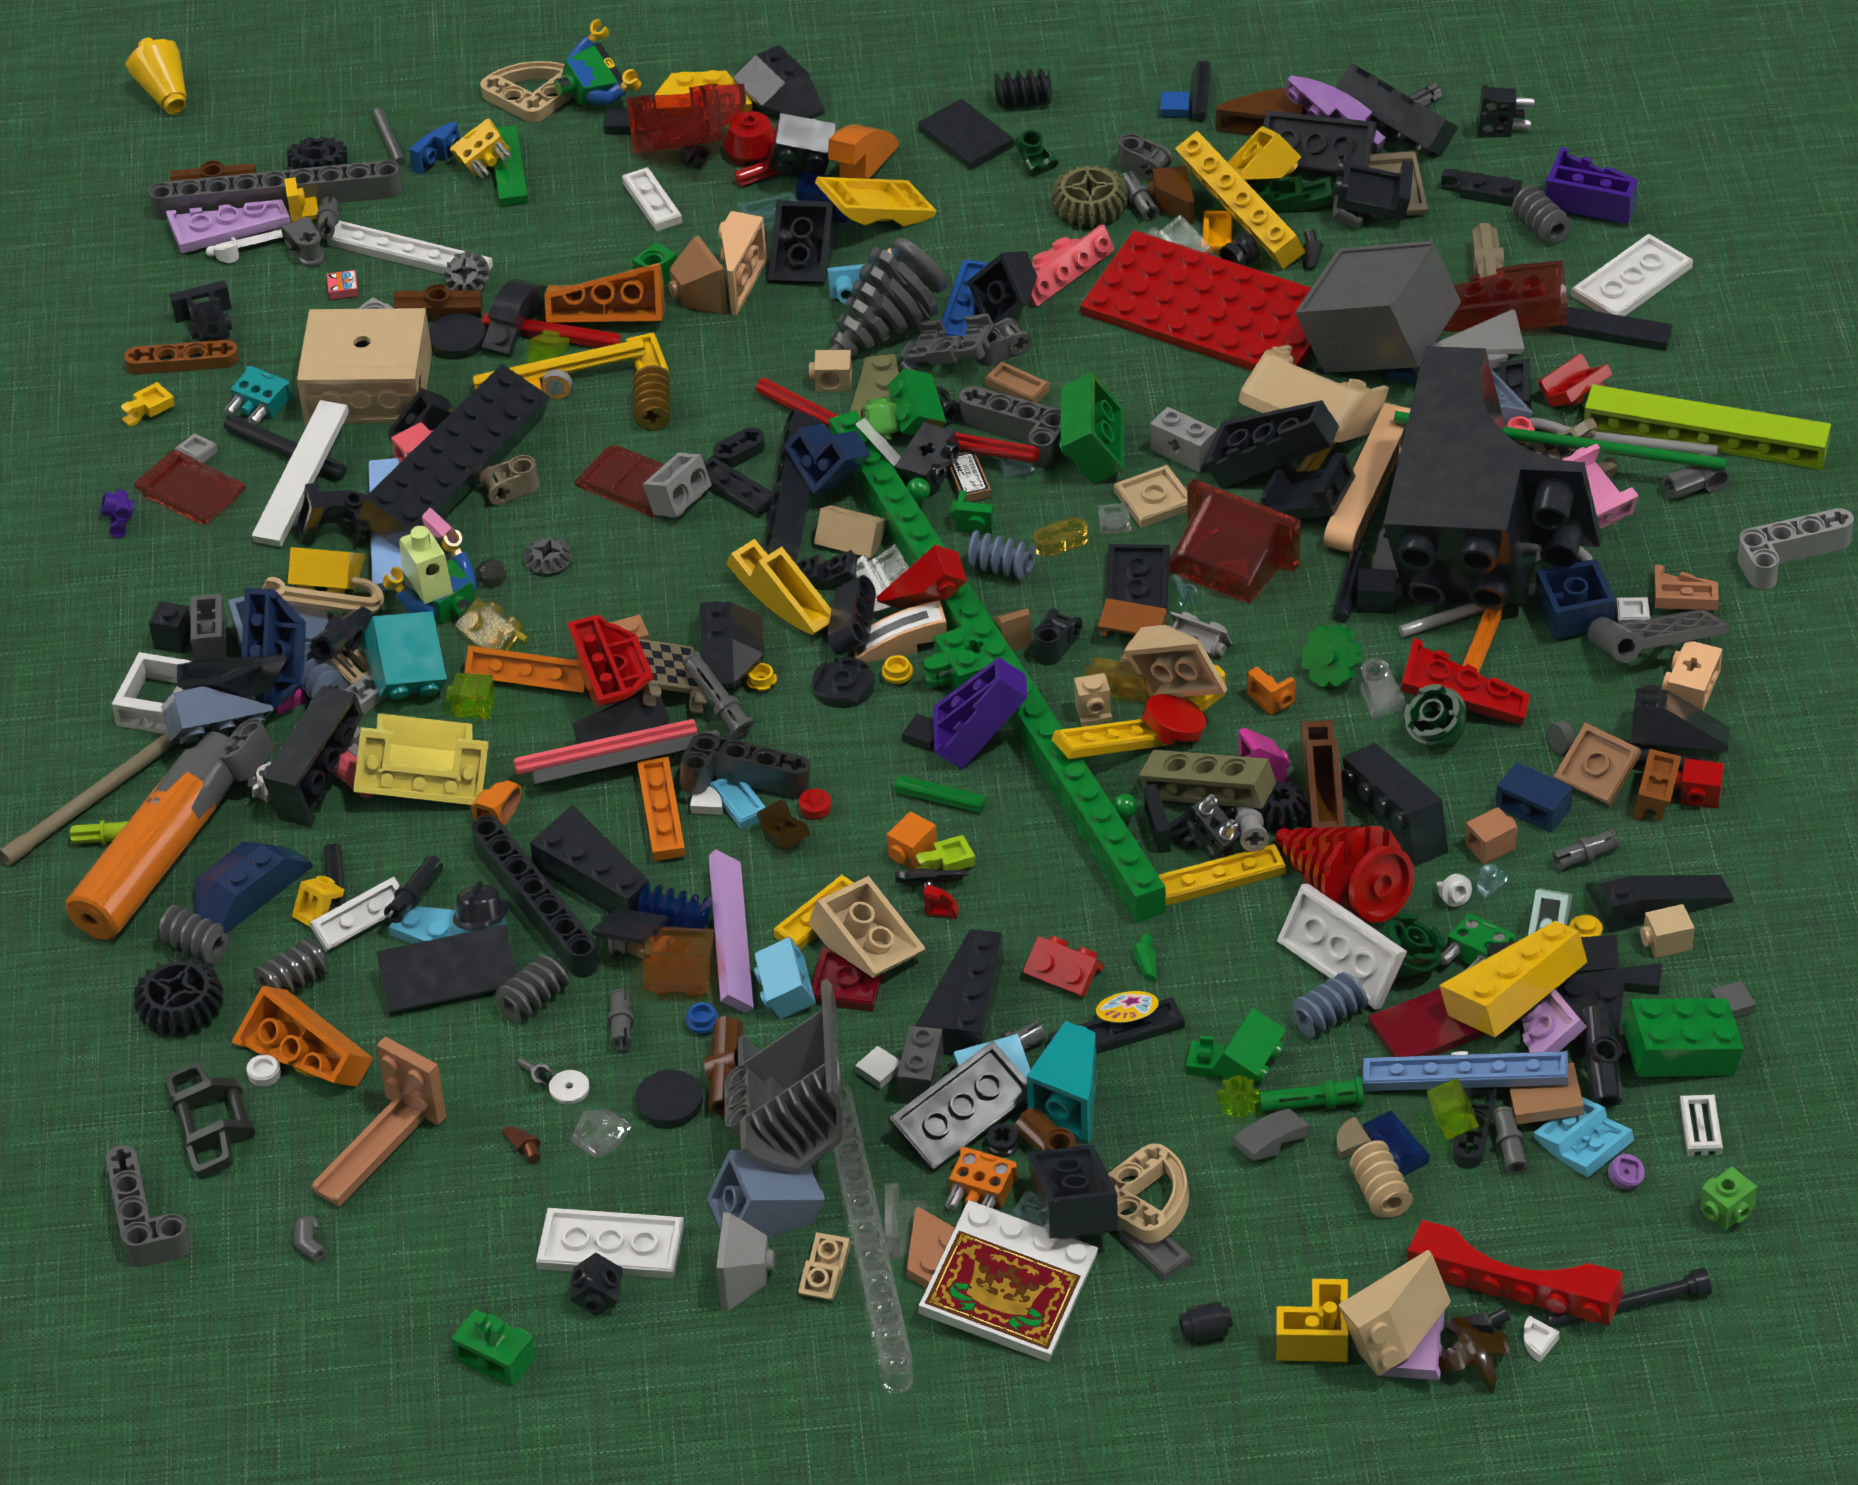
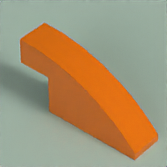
(861, 150)

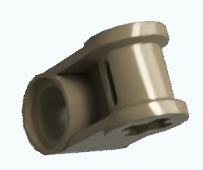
(512, 479)

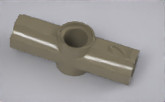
(1486, 250)

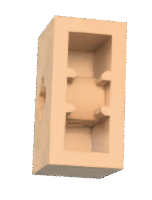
(1694, 673)

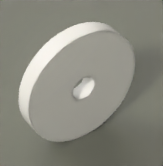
(566, 1096)

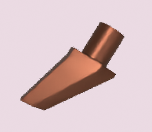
(524, 1142)

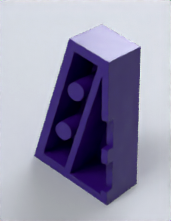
(977, 711)

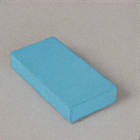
(738, 801)

